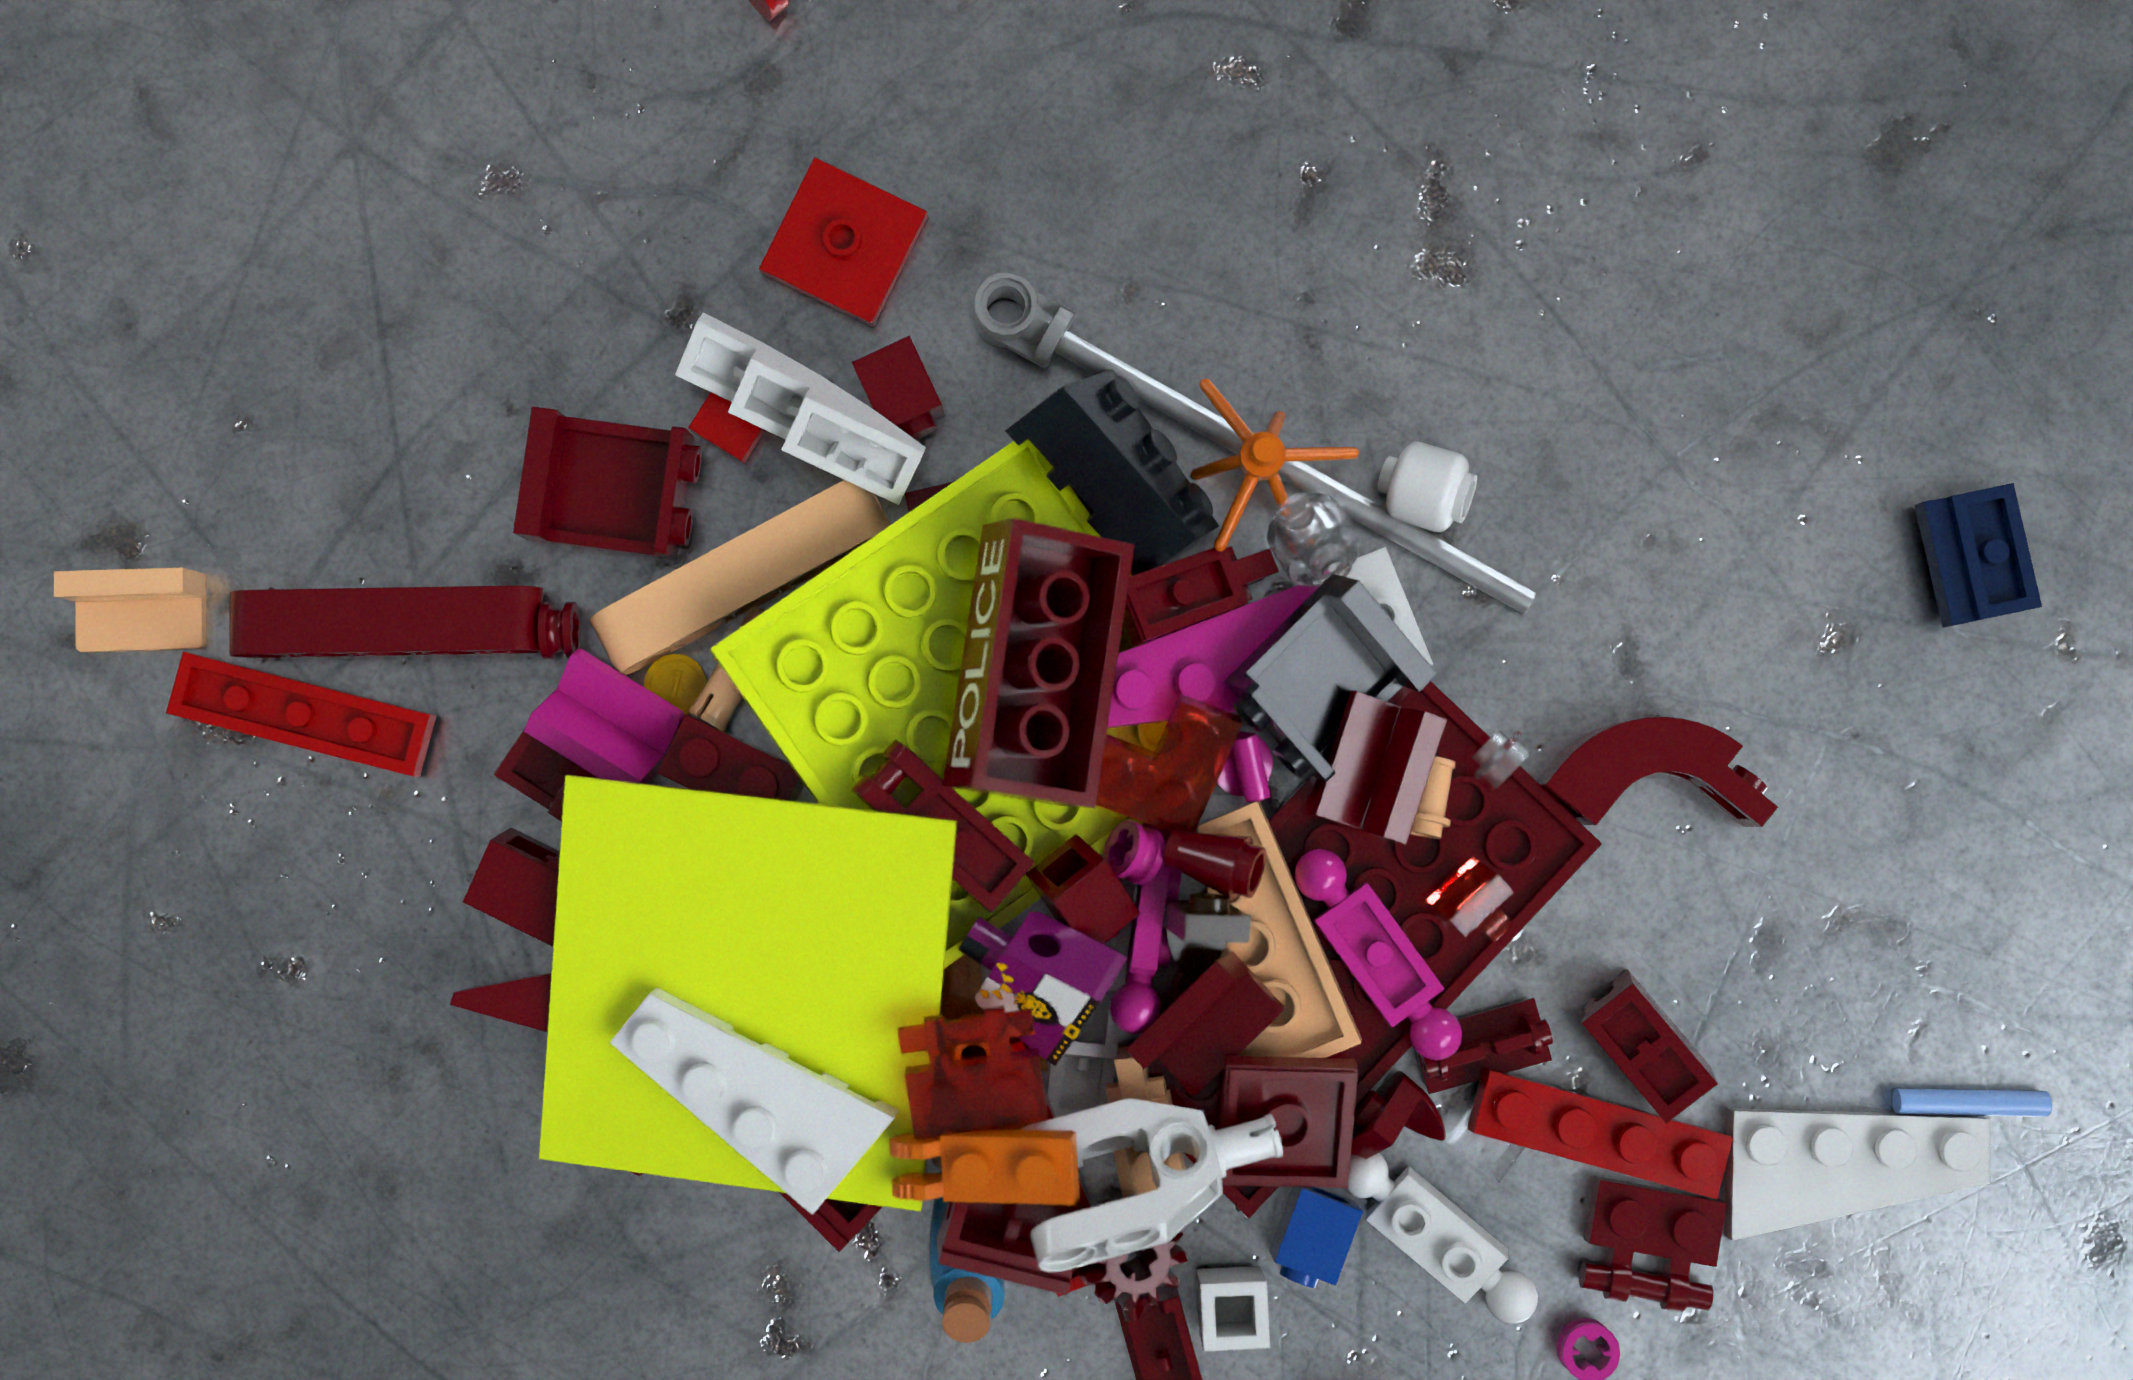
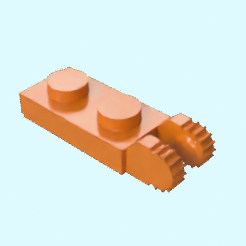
(992, 1167)

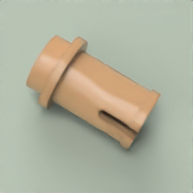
(1432, 807)

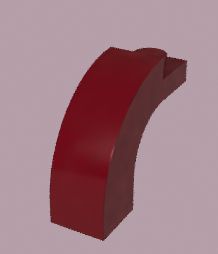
(1608, 760)

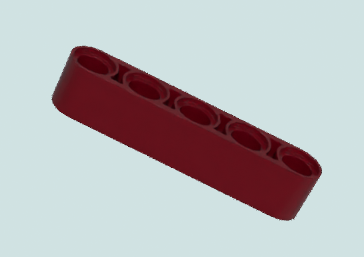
(384, 621)

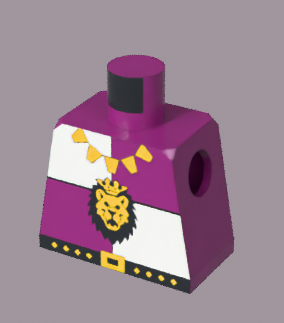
(1046, 970)

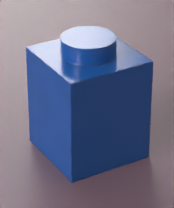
(1314, 1235)

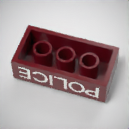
(1038, 664)

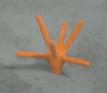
(1258, 458)

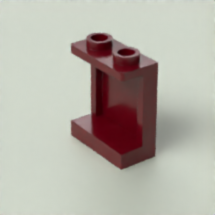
(606, 485)

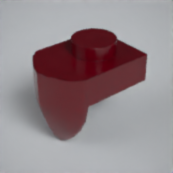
(1387, 1110)

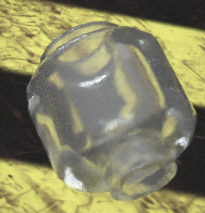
(1312, 537)

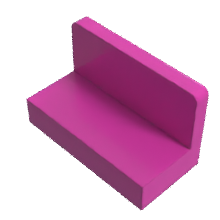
(605, 721)

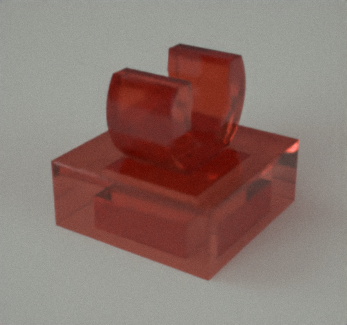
(1473, 900)

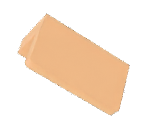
(136, 608)

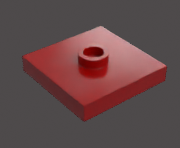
(843, 242)

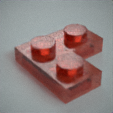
(1177, 778)

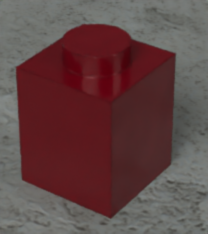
(900, 387)
(1083, 891)

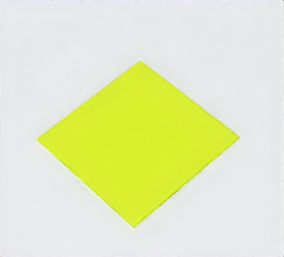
(763, 913)

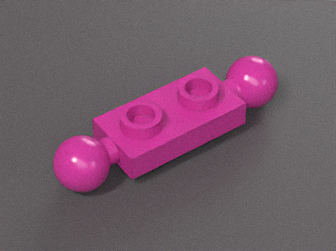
(1378, 954)
(1136, 1002)

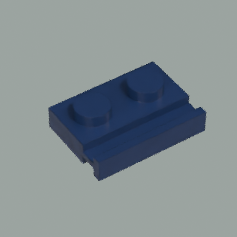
(1978, 555)

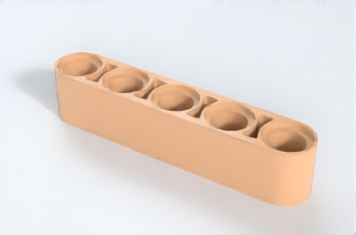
(737, 576)

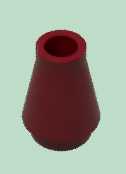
(1218, 861)

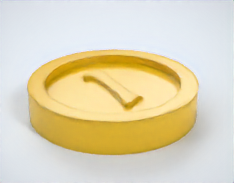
(676, 680)

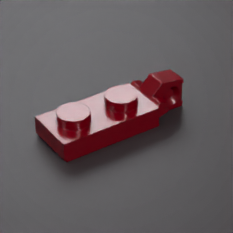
(1191, 591)

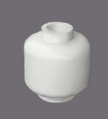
(1427, 486)

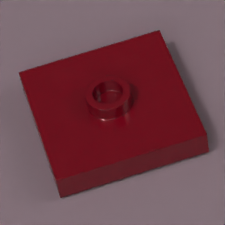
(1311, 1111)

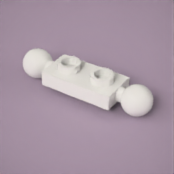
(1441, 1238)

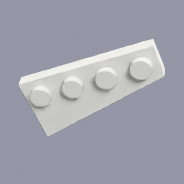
(772, 1111)
(1834, 1164)

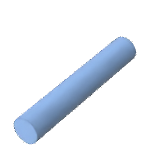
(1971, 1102)

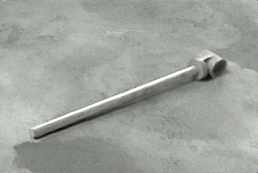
(1045, 331)

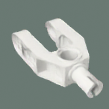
(1180, 1194)

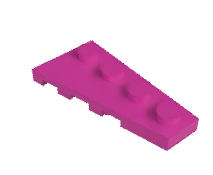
(1195, 660)

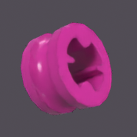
(1134, 852)
(1591, 1330)

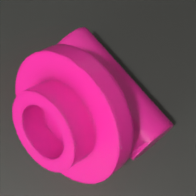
(1247, 768)

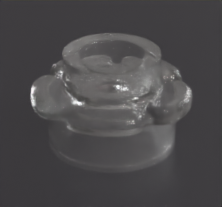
(1500, 757)

